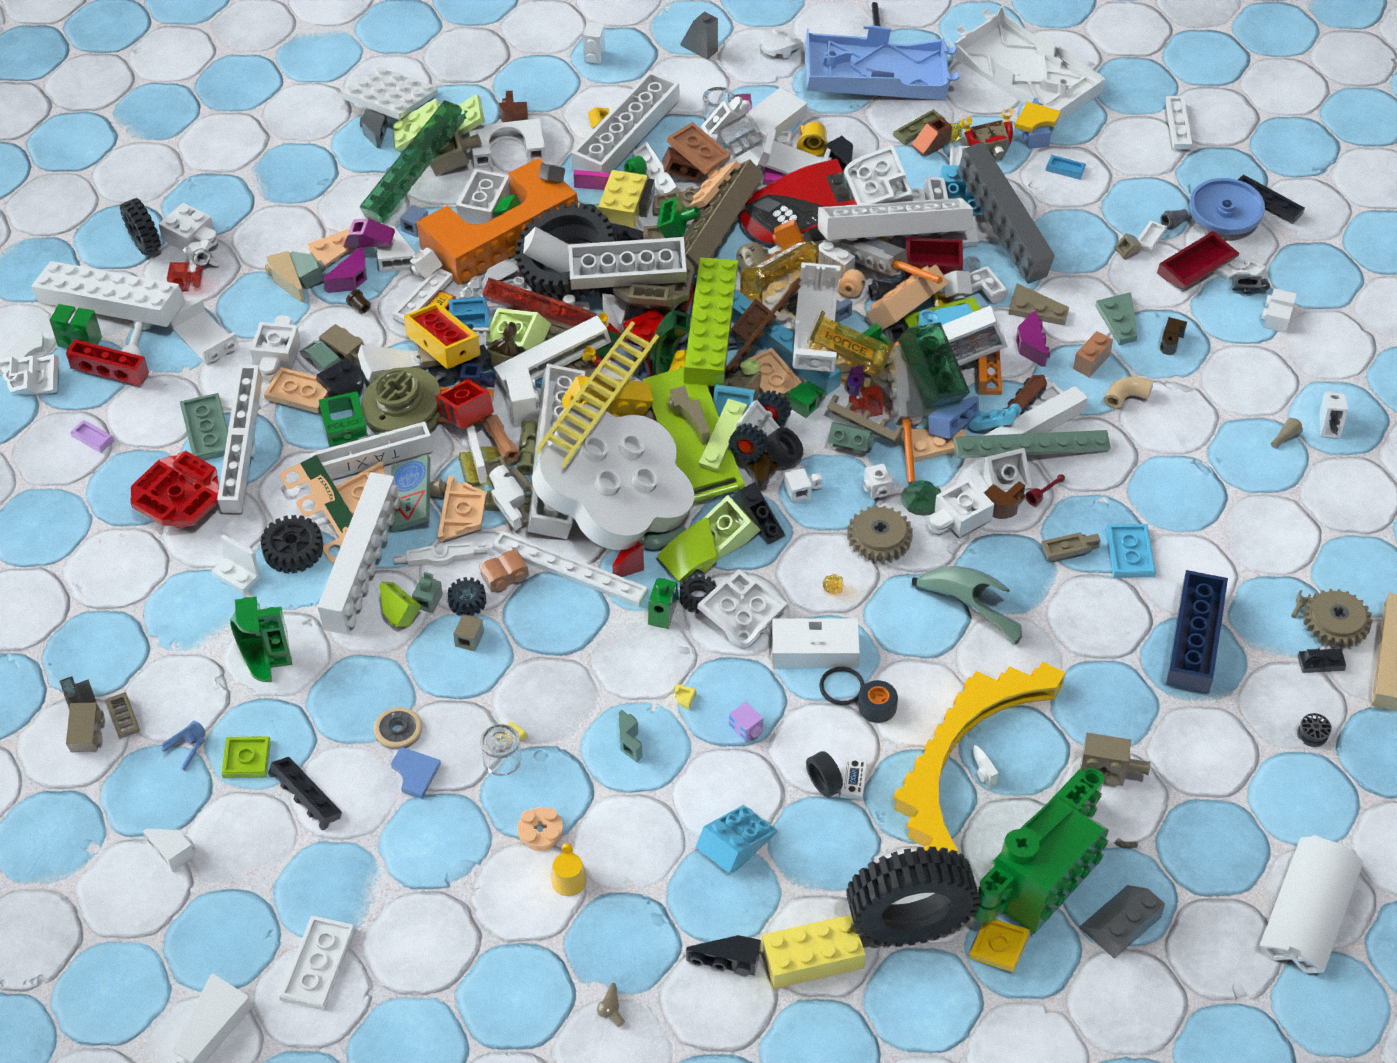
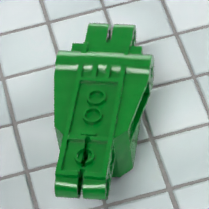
(1046, 856)

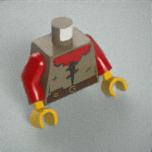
(995, 135)

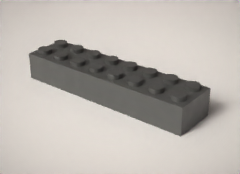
(1005, 213)

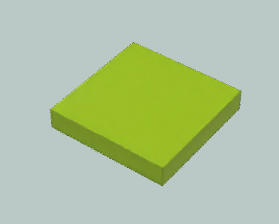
(246, 757)

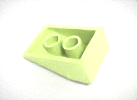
(530, 327)
(730, 526)

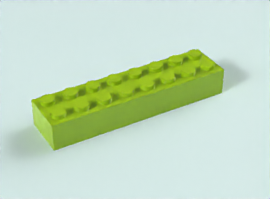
(711, 322)

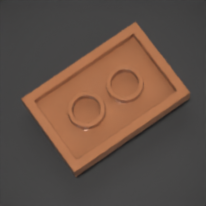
(698, 148)

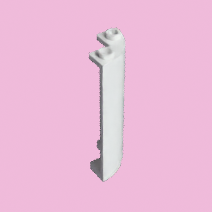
(1312, 903)

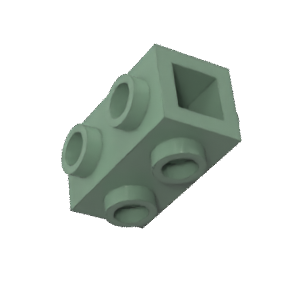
(850, 436)

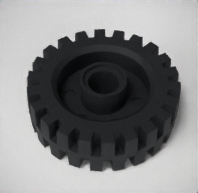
(140, 226)
(292, 544)

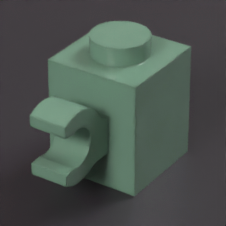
(428, 592)

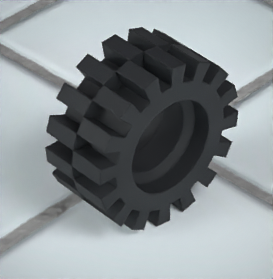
(694, 584)

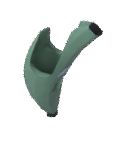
(968, 586)

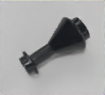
(880, 288)

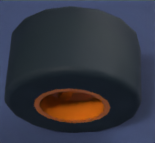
(877, 701)

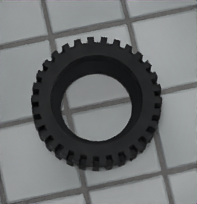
(564, 225)
(908, 874)

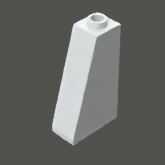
(211, 1021)

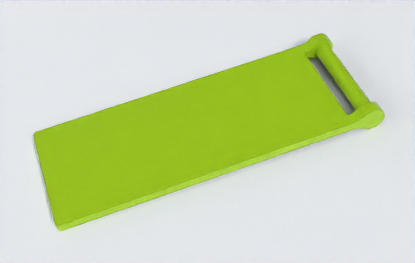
(686, 439)

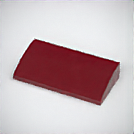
(1197, 260)

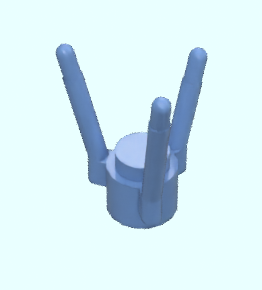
(191, 733)

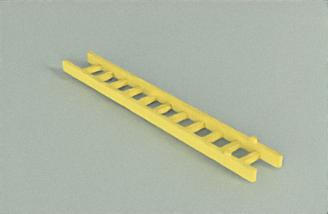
(591, 384)

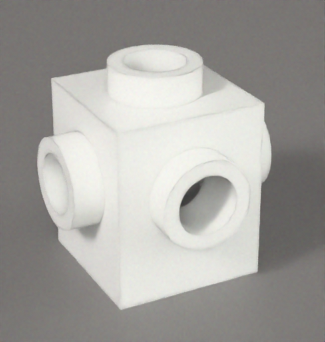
(877, 481)

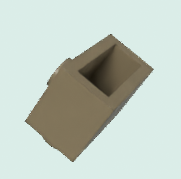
(84, 727)

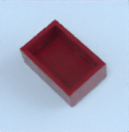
(943, 252)

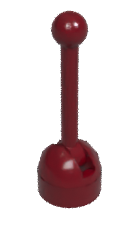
(1035, 495)

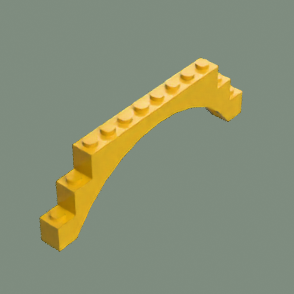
(978, 701)

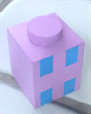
(746, 722)

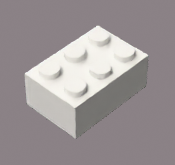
(482, 196)

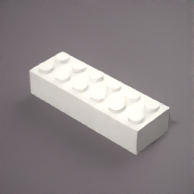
(627, 263)

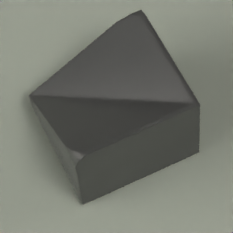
(552, 172)

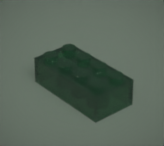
(933, 365)

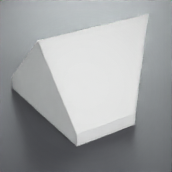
(616, 310)

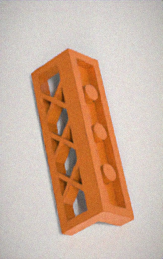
(984, 377)

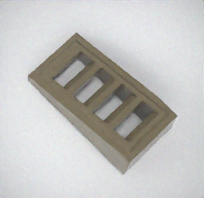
(118, 700)

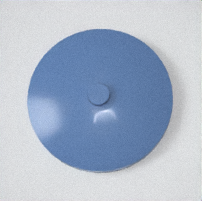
(1227, 206)

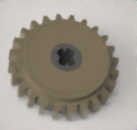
(880, 533)
(1337, 618)

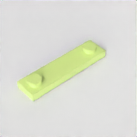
(719, 440)

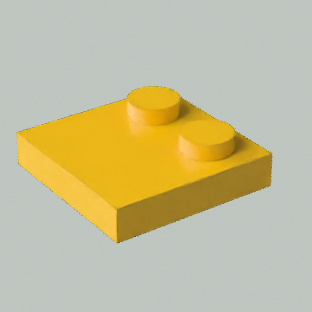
(1000, 945)

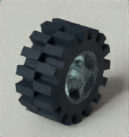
(467, 596)

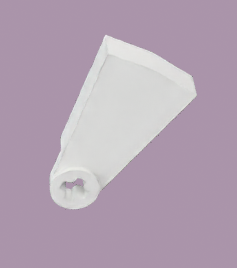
(379, 359)

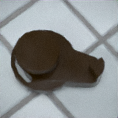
(762, 470)

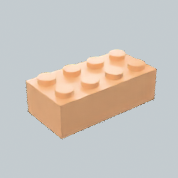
(904, 298)

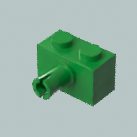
(674, 218)

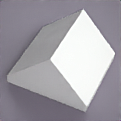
(1007, 469)

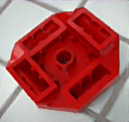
(176, 490)

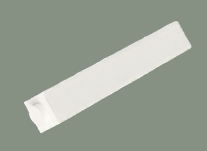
(1047, 415)

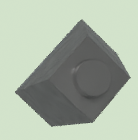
(702, 36)

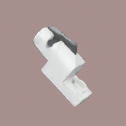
(508, 494)

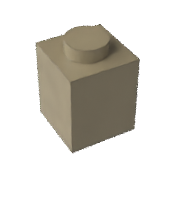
(468, 632)

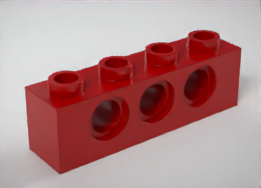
(107, 362)

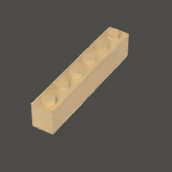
(1386, 668)

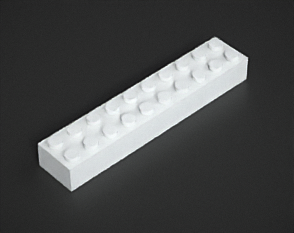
(554, 385)

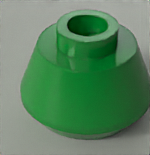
(636, 165)

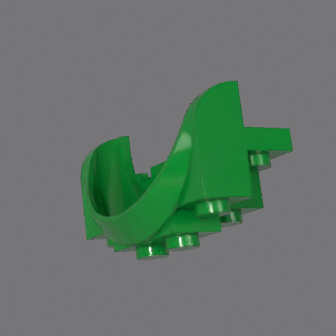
(260, 637)

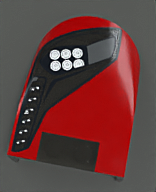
(796, 198)

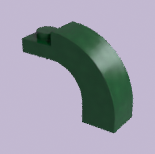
(670, 331)

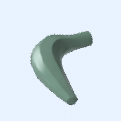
(657, 542)

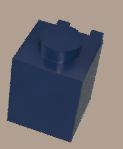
(475, 373)

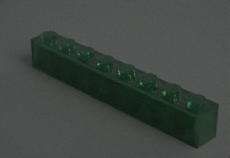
(413, 162)

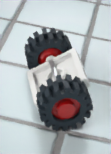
(757, 423)

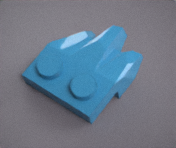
(470, 311)

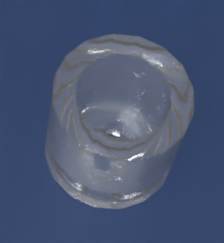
(713, 98)
(501, 750)

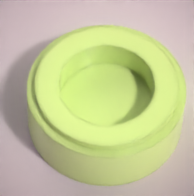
(750, 366)

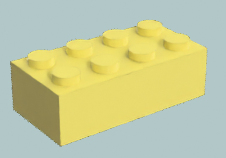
(812, 951)

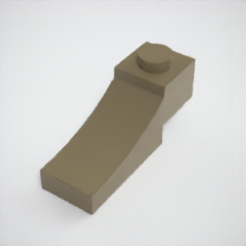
(689, 411)

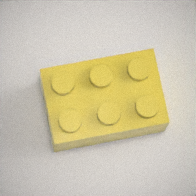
(622, 197)

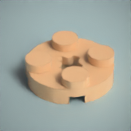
(540, 817)

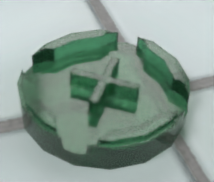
(920, 497)

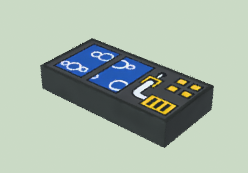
(647, 197)

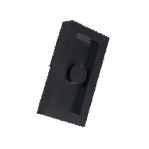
(1321, 660)

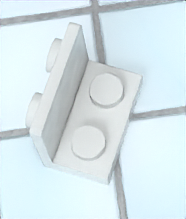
(238, 567)

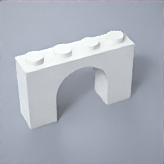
(524, 131)

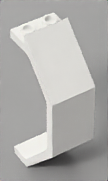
(816, 294)

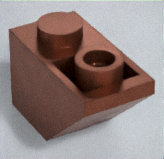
(933, 136)

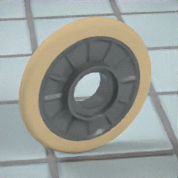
(392, 717)

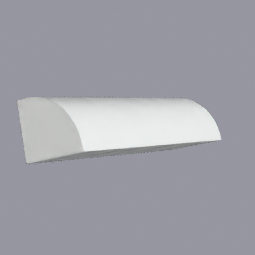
(547, 250)

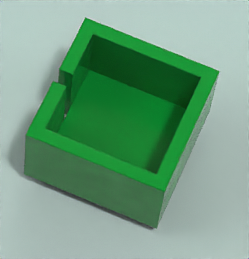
(82, 326)

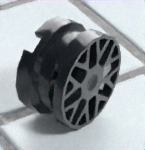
(1308, 727)

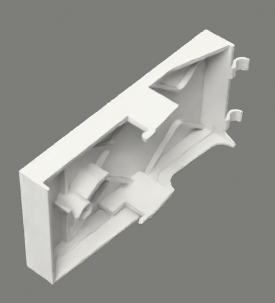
(1027, 64)

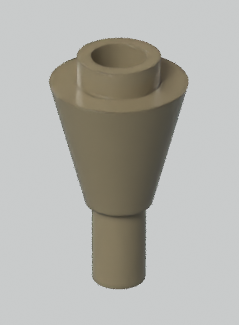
(1290, 429)
(438, 488)

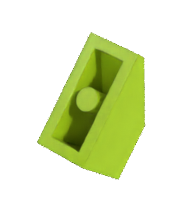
(397, 604)

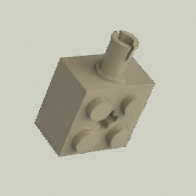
(454, 153)
(1111, 758)

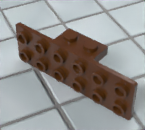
(753, 321)

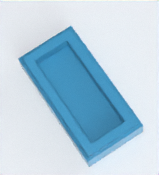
(1065, 167)

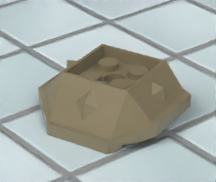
(658, 296)

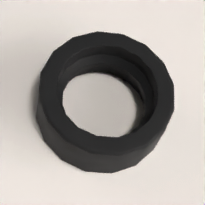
(791, 442)
(824, 773)

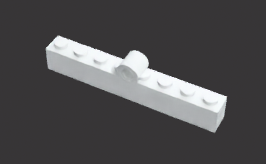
(240, 439)

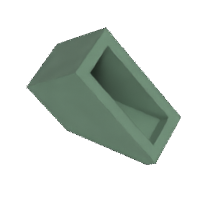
(308, 268)

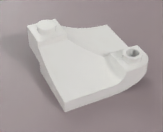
(878, 178)
(742, 607)

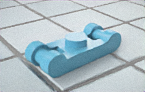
(994, 418)

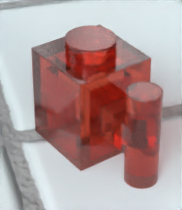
(181, 274)
(869, 399)

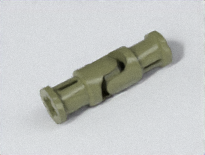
(527, 446)

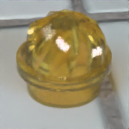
(956, 131)
(833, 584)

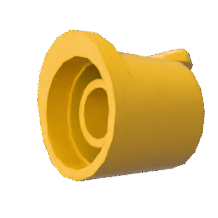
(812, 138)
(568, 872)

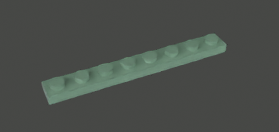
(1033, 443)

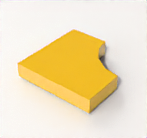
(1036, 116)

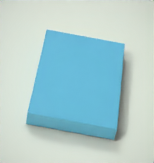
(1130, 550)

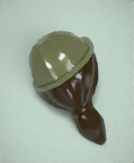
(505, 347)

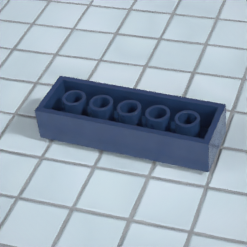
(1197, 631)

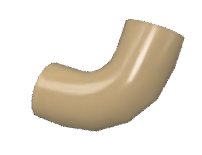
(1127, 387)

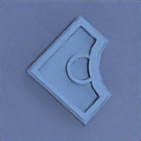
(416, 771)

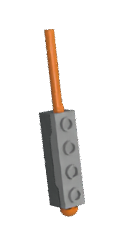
(884, 257)
(906, 402)

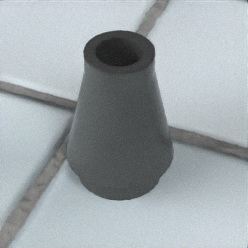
(1173, 217)

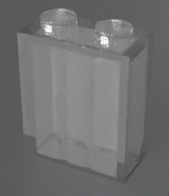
(741, 135)

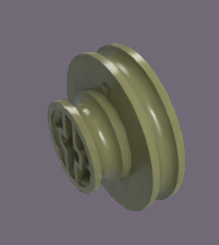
(402, 399)

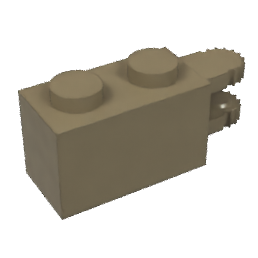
(342, 343)

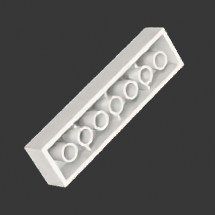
(626, 124)
(895, 219)
(109, 293)
(359, 553)

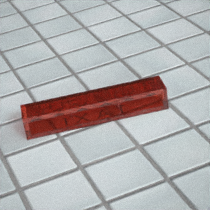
(526, 300)

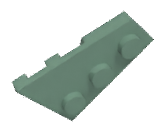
(1119, 317)

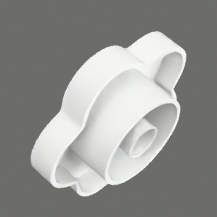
(617, 480)

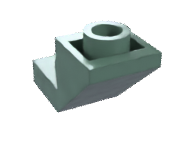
(320, 354)
(628, 731)

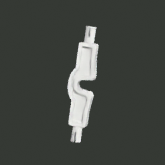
(451, 553)

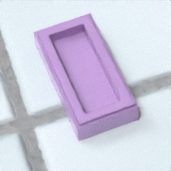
(92, 436)

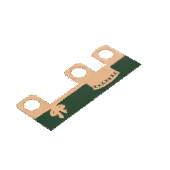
(325, 498)

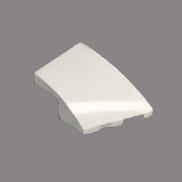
(31, 374)

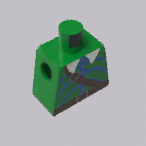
(666, 596)

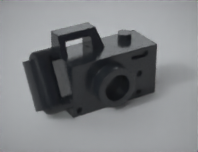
(1249, 283)

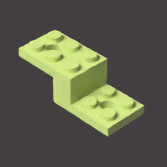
(409, 126)

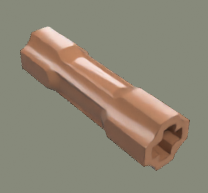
(505, 446)

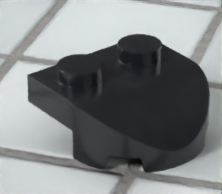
(341, 379)

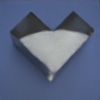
(78, 692)

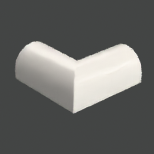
(986, 280)

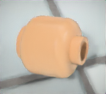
(852, 281)

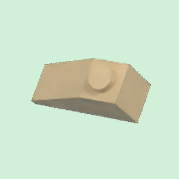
(284, 274)

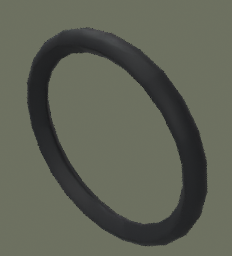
(845, 702)

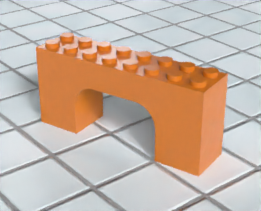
(474, 248)

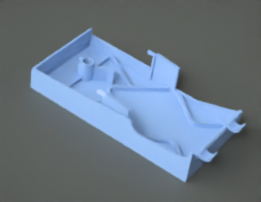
(877, 67)

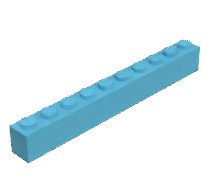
(782, 341)

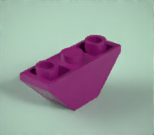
(368, 234)
(348, 273)
(1032, 341)

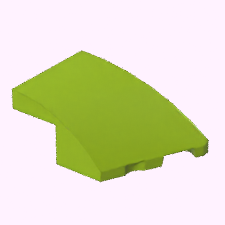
(690, 551)

